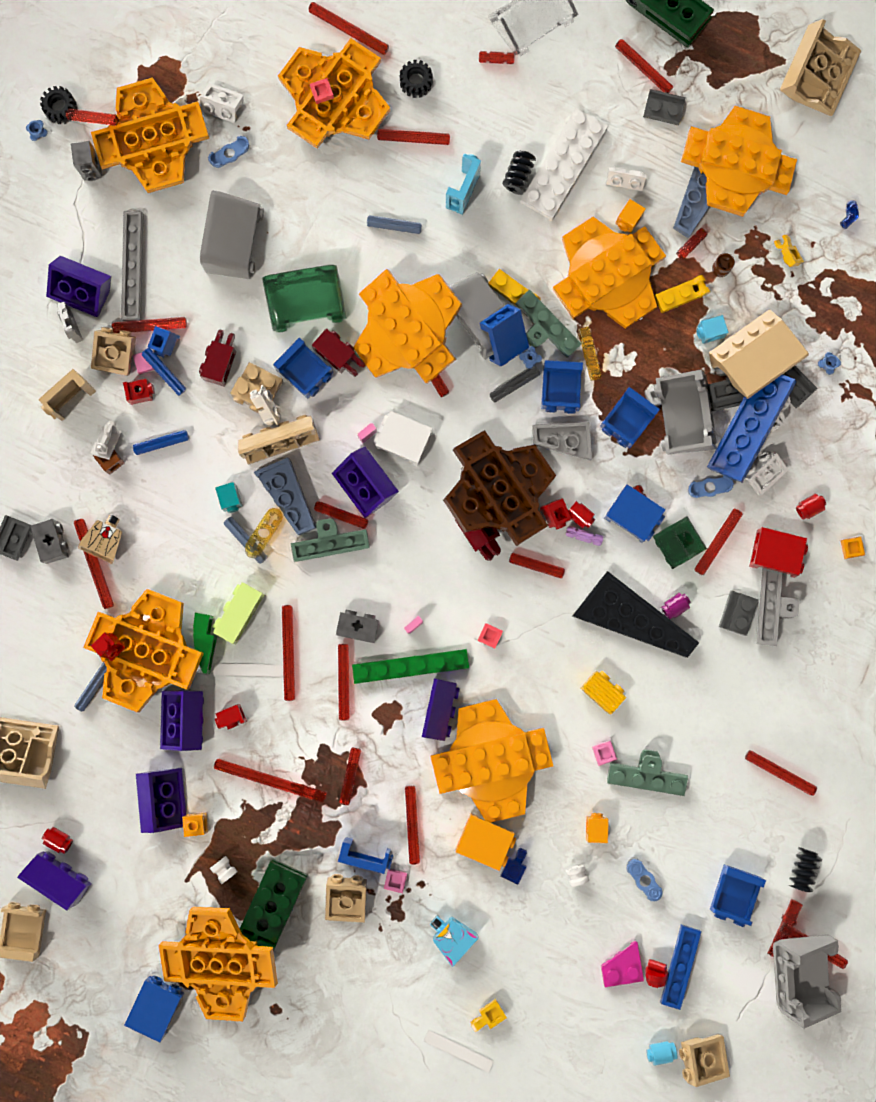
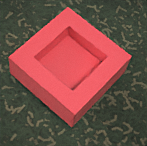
(321, 91)
(490, 635)

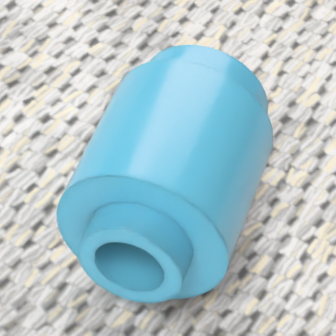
(661, 1053)

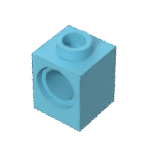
(712, 329)

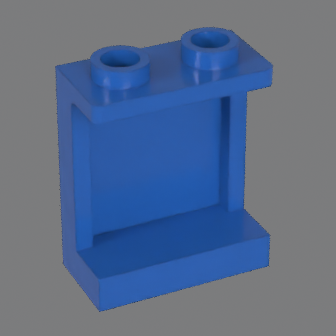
(505, 334)
(303, 368)
(561, 386)
(629, 418)
(635, 513)
(362, 860)
(736, 895)
(154, 1008)

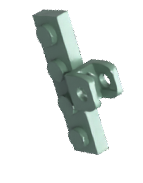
(546, 325)
(329, 542)
(647, 775)

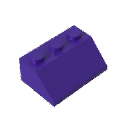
(77, 285)
(364, 482)
(440, 710)
(181, 720)
(160, 800)
(55, 880)

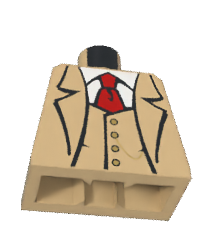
(102, 539)

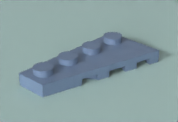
(693, 204)
(285, 489)

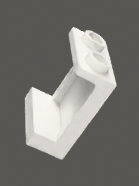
(403, 437)

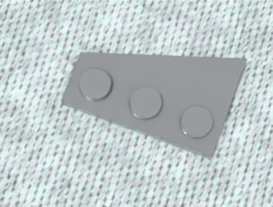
(564, 438)

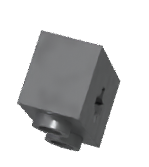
(86, 160)
(42, 536)
(346, 629)

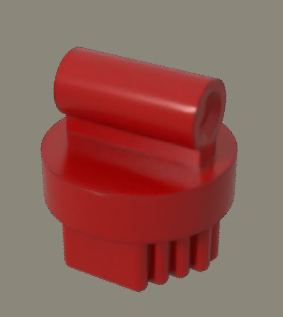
(656, 973)

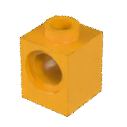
(630, 216)
(195, 824)
(596, 828)

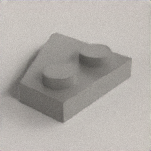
(69, 323)

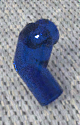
(852, 214)

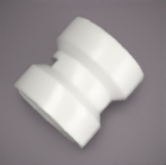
(223, 870)

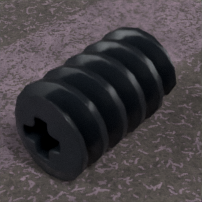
(518, 171)
(805, 870)

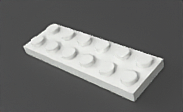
(563, 164)

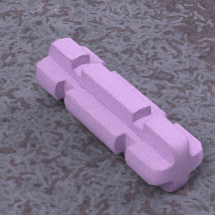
(583, 535)

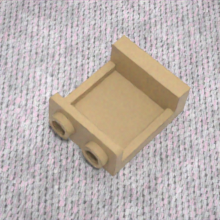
(63, 392)
(21, 931)

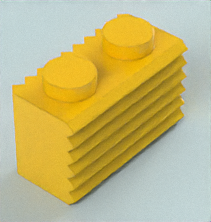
(603, 692)

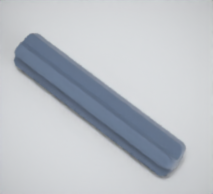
(394, 224)
(242, 537)
(91, 689)

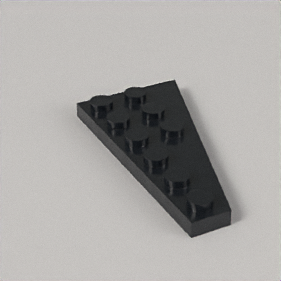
(625, 612)

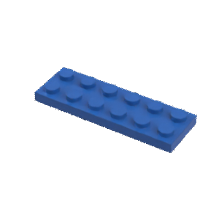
(750, 429)

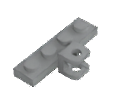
(772, 607)

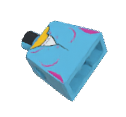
(453, 938)

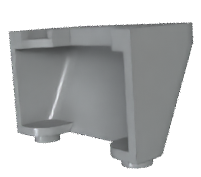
(229, 235)
(478, 304)
(686, 413)
(804, 979)

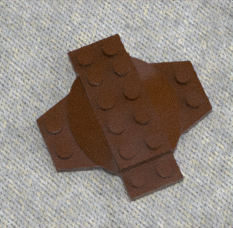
(499, 488)

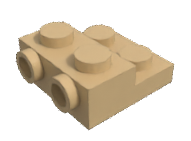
(112, 351)
(252, 380)
(346, 898)
(704, 1060)

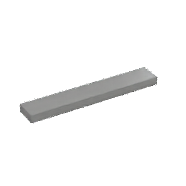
(132, 266)

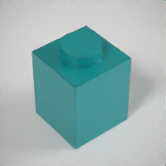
(229, 497)

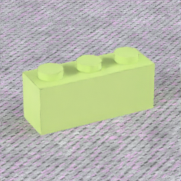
(238, 613)

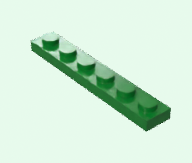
(410, 666)

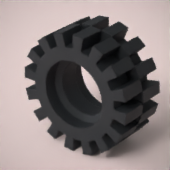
(416, 68)
(53, 96)

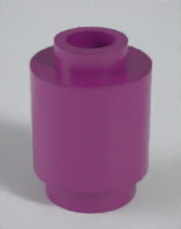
(676, 605)

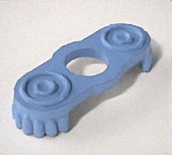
(240, 147)
(722, 485)
(638, 870)

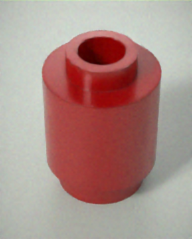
(811, 506)
(581, 515)
(57, 840)

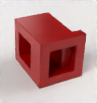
(143, 396)
(556, 513)
(108, 646)
(230, 717)

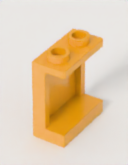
(485, 842)

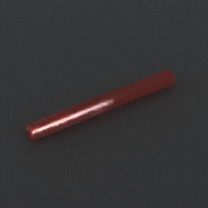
(269, 780)

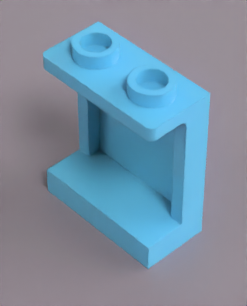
(456, 199)

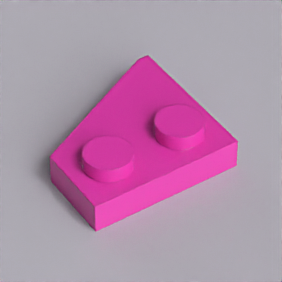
(623, 967)

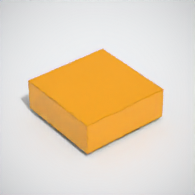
(852, 547)

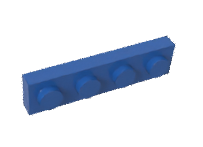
(680, 967)

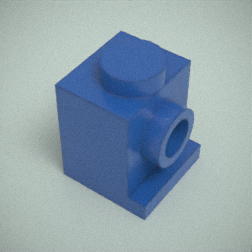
(162, 341)

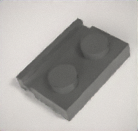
(664, 107)
(802, 388)
(724, 395)
(13, 537)
(738, 613)

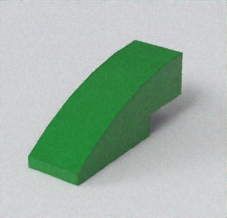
(204, 641)

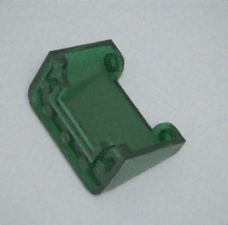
(304, 296)

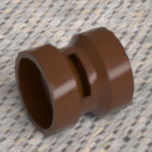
(723, 261)

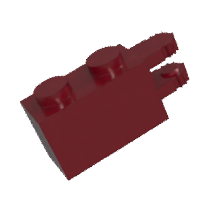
(336, 352)
(218, 360)
(484, 541)

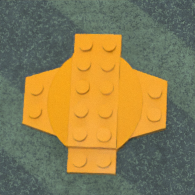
(356, 104)
(150, 135)
(739, 160)
(609, 272)
(407, 326)
(153, 651)
(491, 761)
(218, 963)

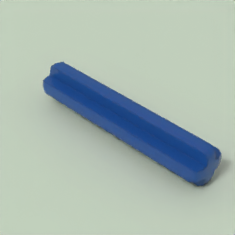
(163, 371)
(160, 442)

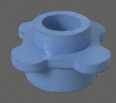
(32, 126)
(829, 357)
(529, 363)

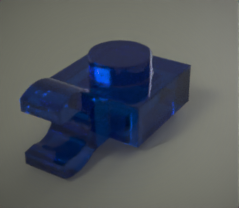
(514, 868)

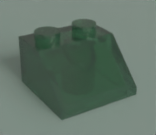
(679, 542)

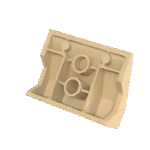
(820, 69)
(758, 354)
(278, 439)
(26, 752)

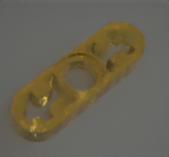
(589, 353)
(251, 542)

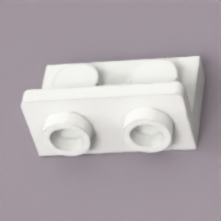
(220, 102)
(765, 471)

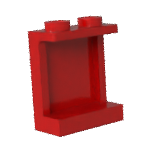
(779, 551)

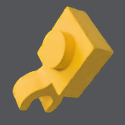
(790, 253)
(491, 1015)

